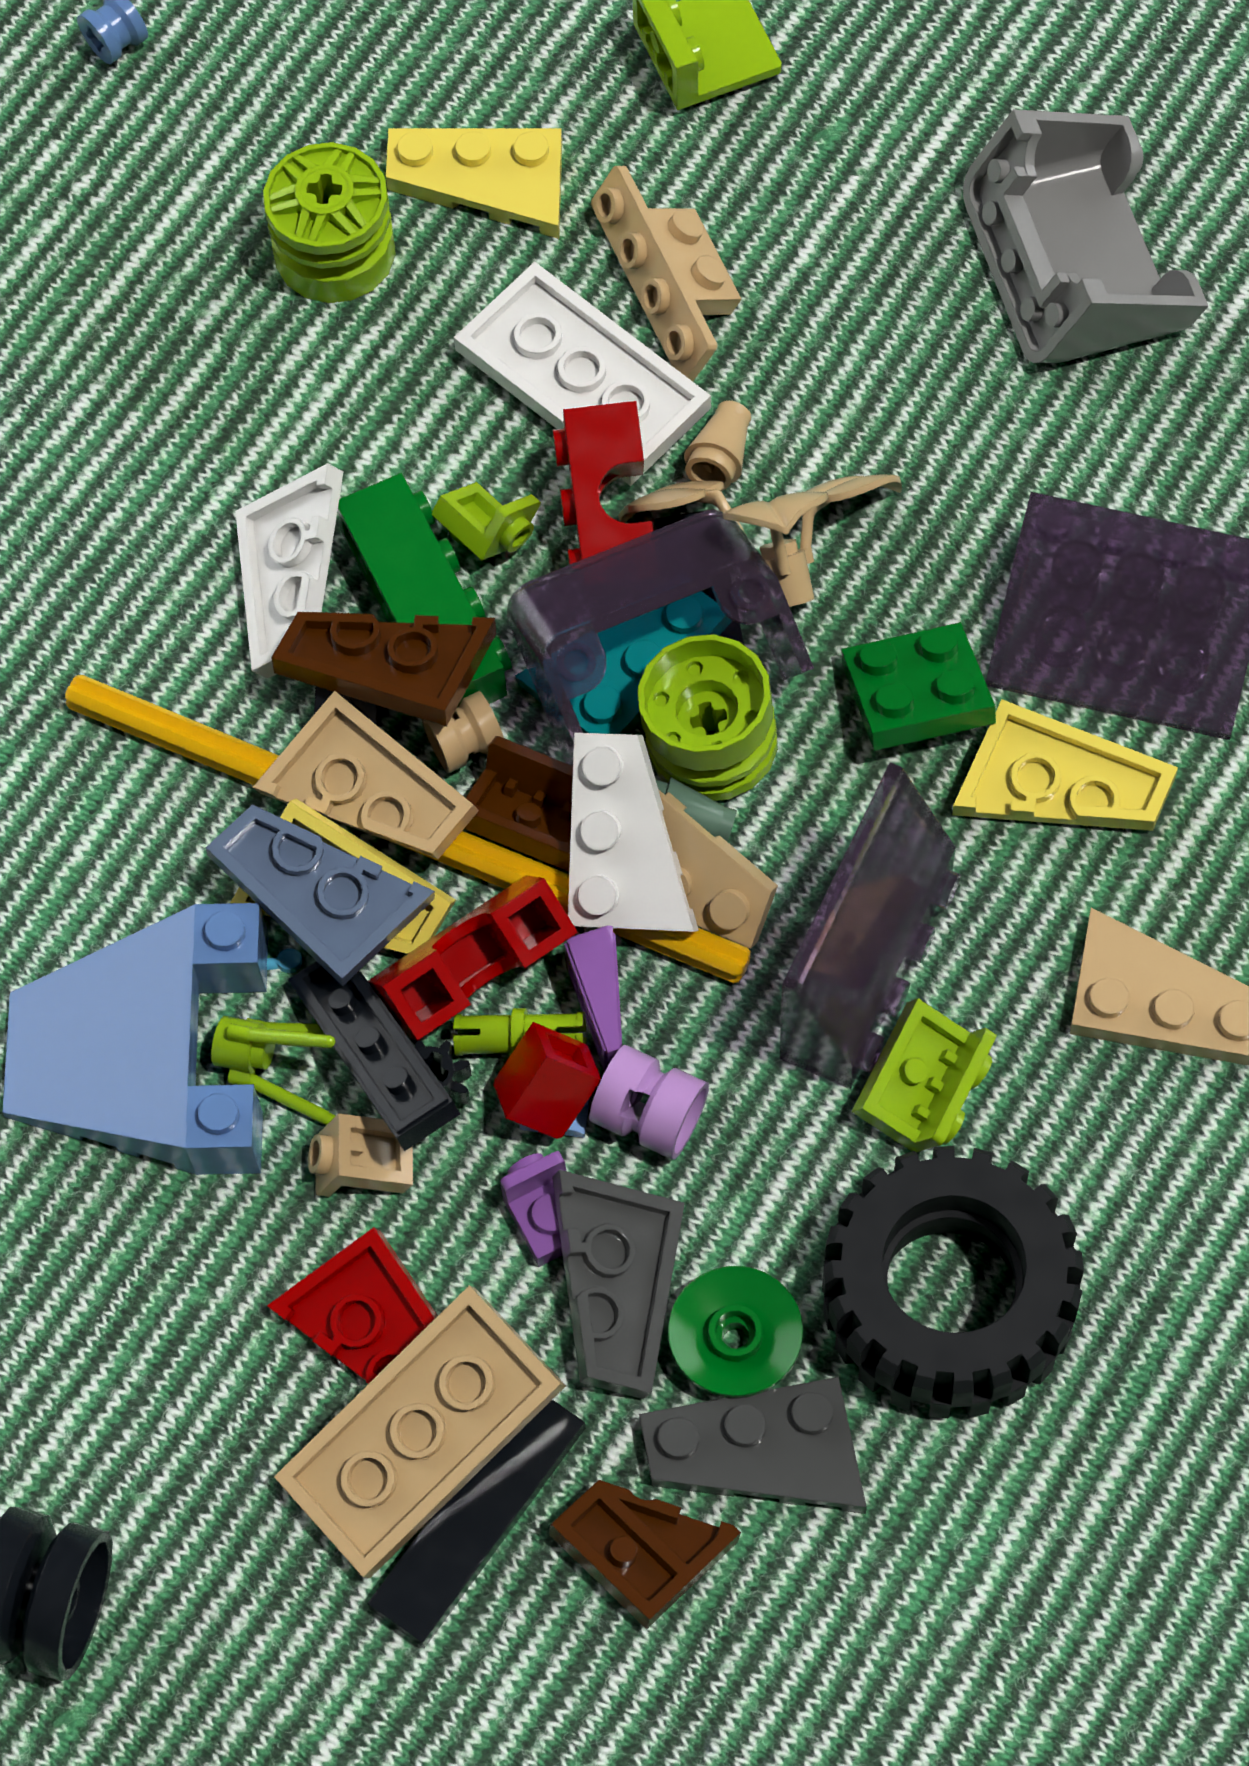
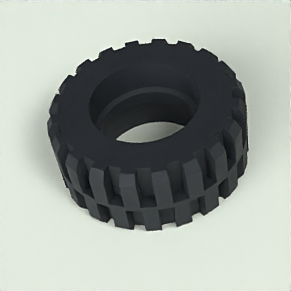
(967, 1200)

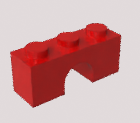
(599, 448)
(493, 938)

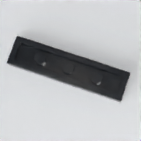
(376, 1053)
(473, 1526)

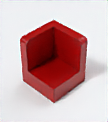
(546, 1081)

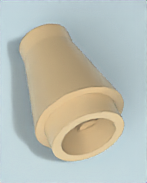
(719, 446)

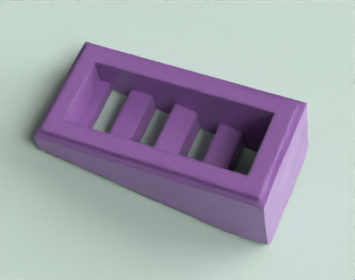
(594, 976)

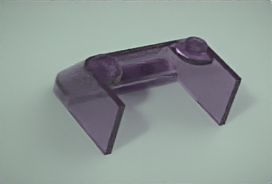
(564, 610)

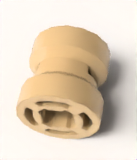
(467, 732)

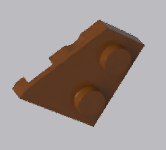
(640, 1547)

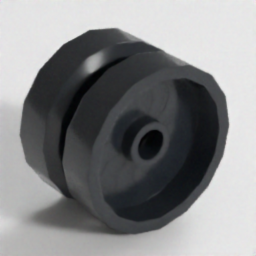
(50, 1590)

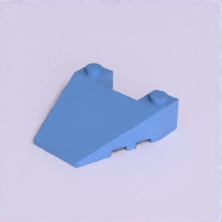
(114, 1043)

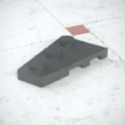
(618, 1277)
(767, 1445)

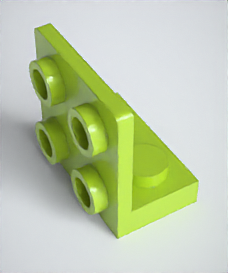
(705, 46)

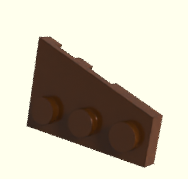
(394, 665)

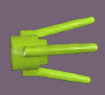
(251, 1045)

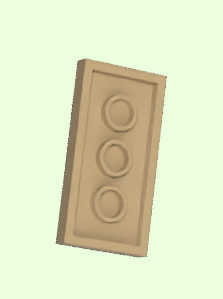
(419, 1432)

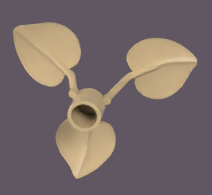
(777, 515)

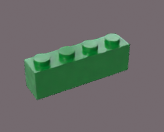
(412, 570)

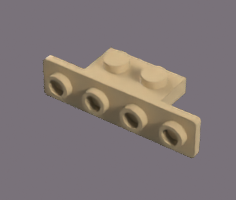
(669, 269)

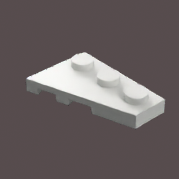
(286, 557)
(619, 841)

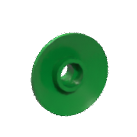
(741, 1301)

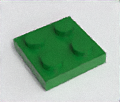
(918, 686)

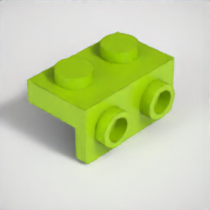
(924, 1078)

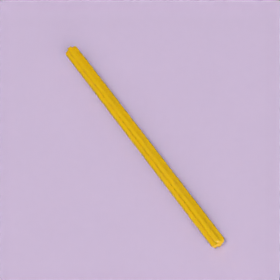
(465, 853)

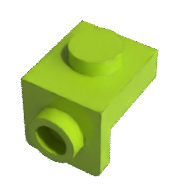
(483, 522)

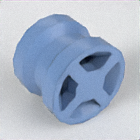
(112, 28)

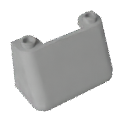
(1066, 240)

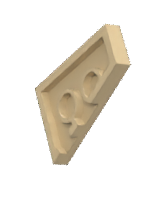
(367, 781)
(719, 882)
(1157, 996)

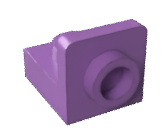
(532, 1203)

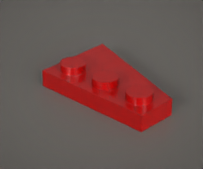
(359, 1305)

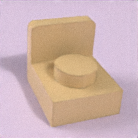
(359, 1155)

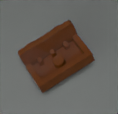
(524, 802)

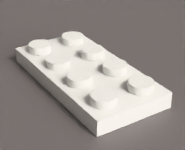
(567, 355)

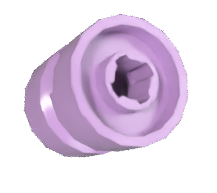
(669, 1113)

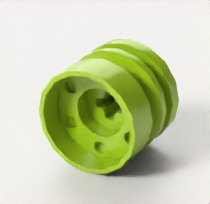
(329, 222)
(703, 688)

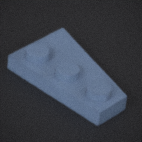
(318, 894)

